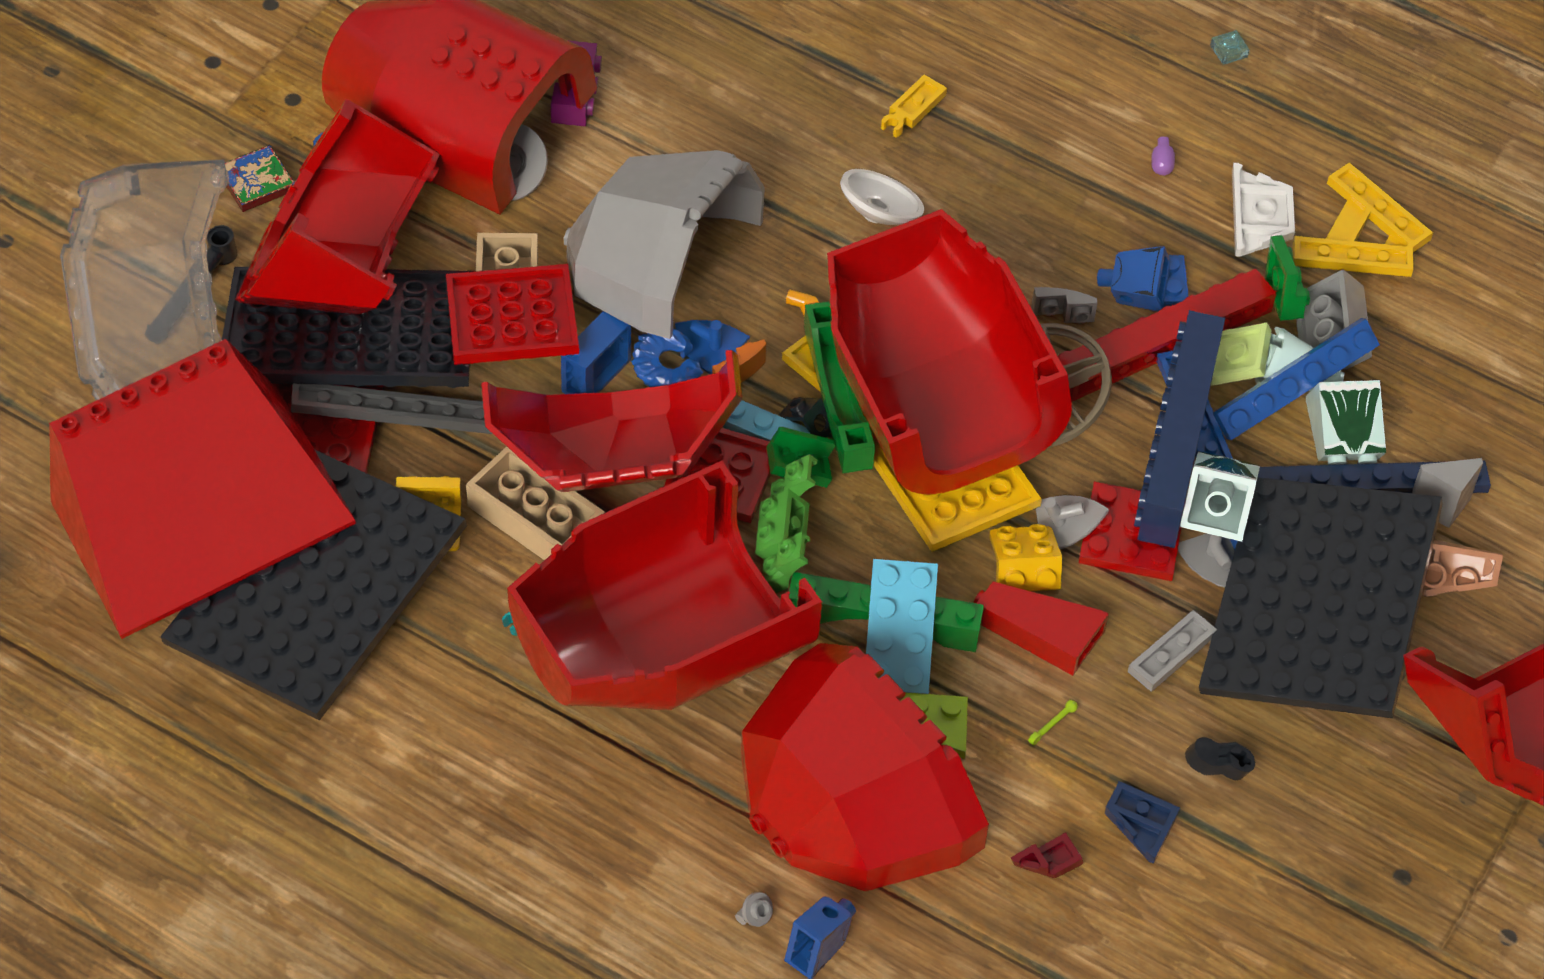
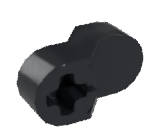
(1220, 758)

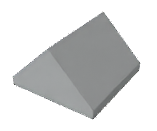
(1452, 482)

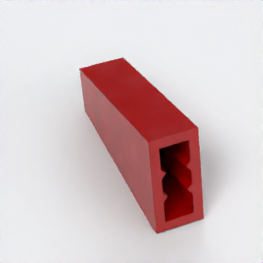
(1042, 624)

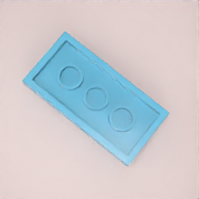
(903, 621)

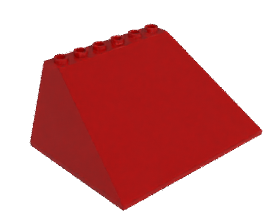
(187, 485)

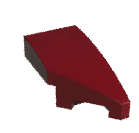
(1051, 858)

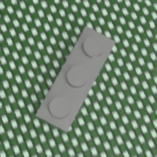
(1172, 650)

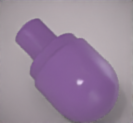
(1163, 157)

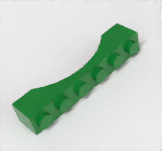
(846, 420)
(955, 621)

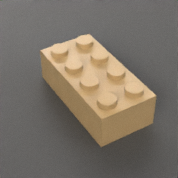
(506, 251)
(526, 504)

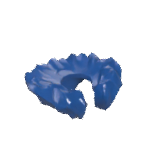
(647, 362)

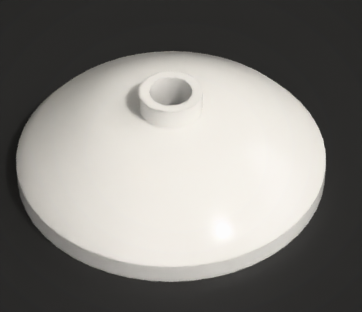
(880, 197)

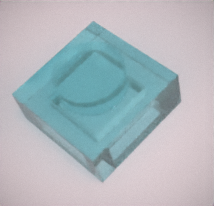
(1229, 47)

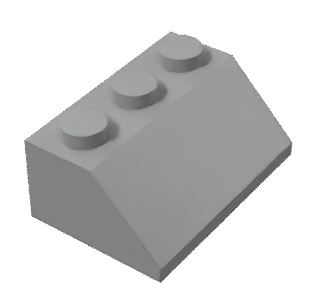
(1333, 307)

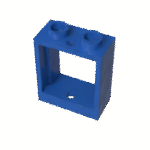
(601, 356)

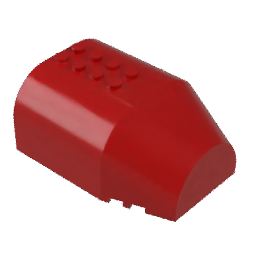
(453, 81)
(944, 355)
(656, 602)

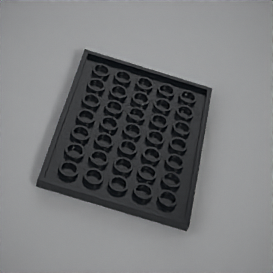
(392, 345)
(1322, 597)
(322, 612)

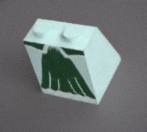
(1347, 421)
(1219, 496)

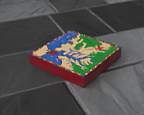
(257, 178)

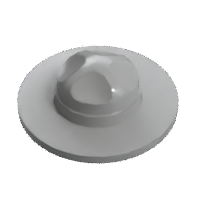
(527, 161)

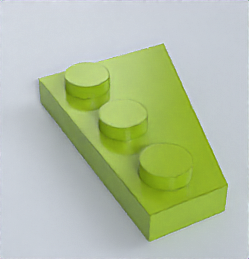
(948, 714)

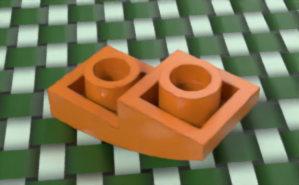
(751, 359)

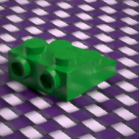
(1285, 280)

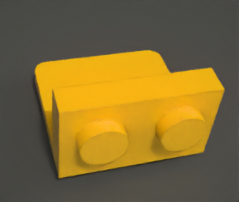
(441, 491)
(1027, 557)

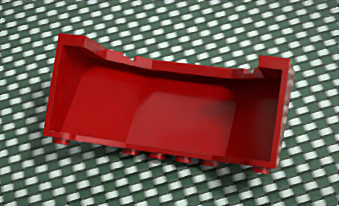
(341, 218)
(1490, 716)

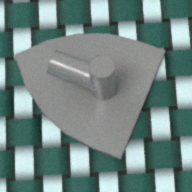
(1070, 517)
(1208, 557)

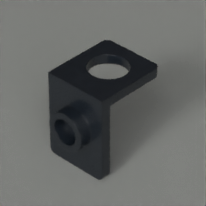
(806, 411)

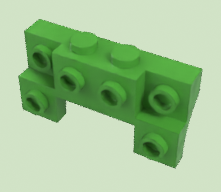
(784, 524)

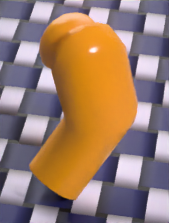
(800, 299)

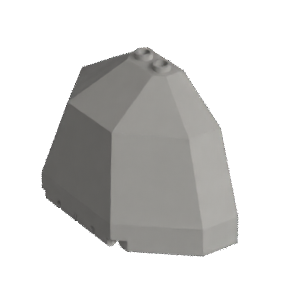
(640, 228)

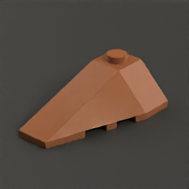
(1460, 569)

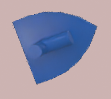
(711, 341)

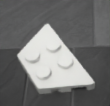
(1260, 210)

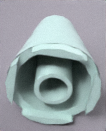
(1285, 349)

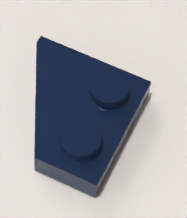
(1141, 818)

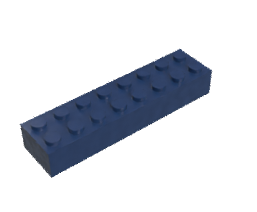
(1179, 429)

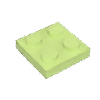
(1242, 354)

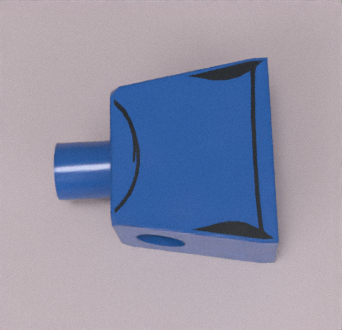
(1138, 277)
(826, 924)

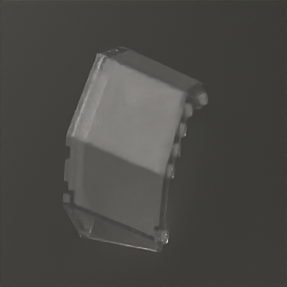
(141, 270)

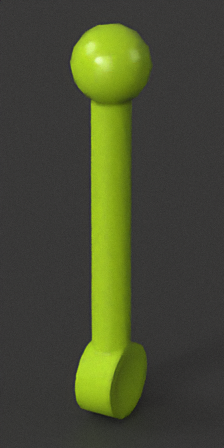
(1070, 706)

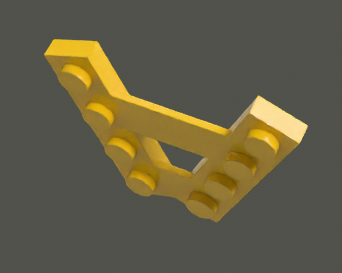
(1340, 247)

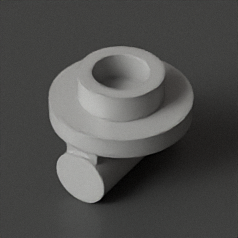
(756, 910)

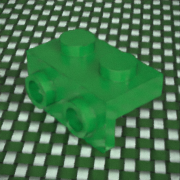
(790, 445)

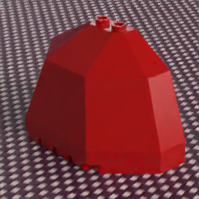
(614, 435)
(853, 778)

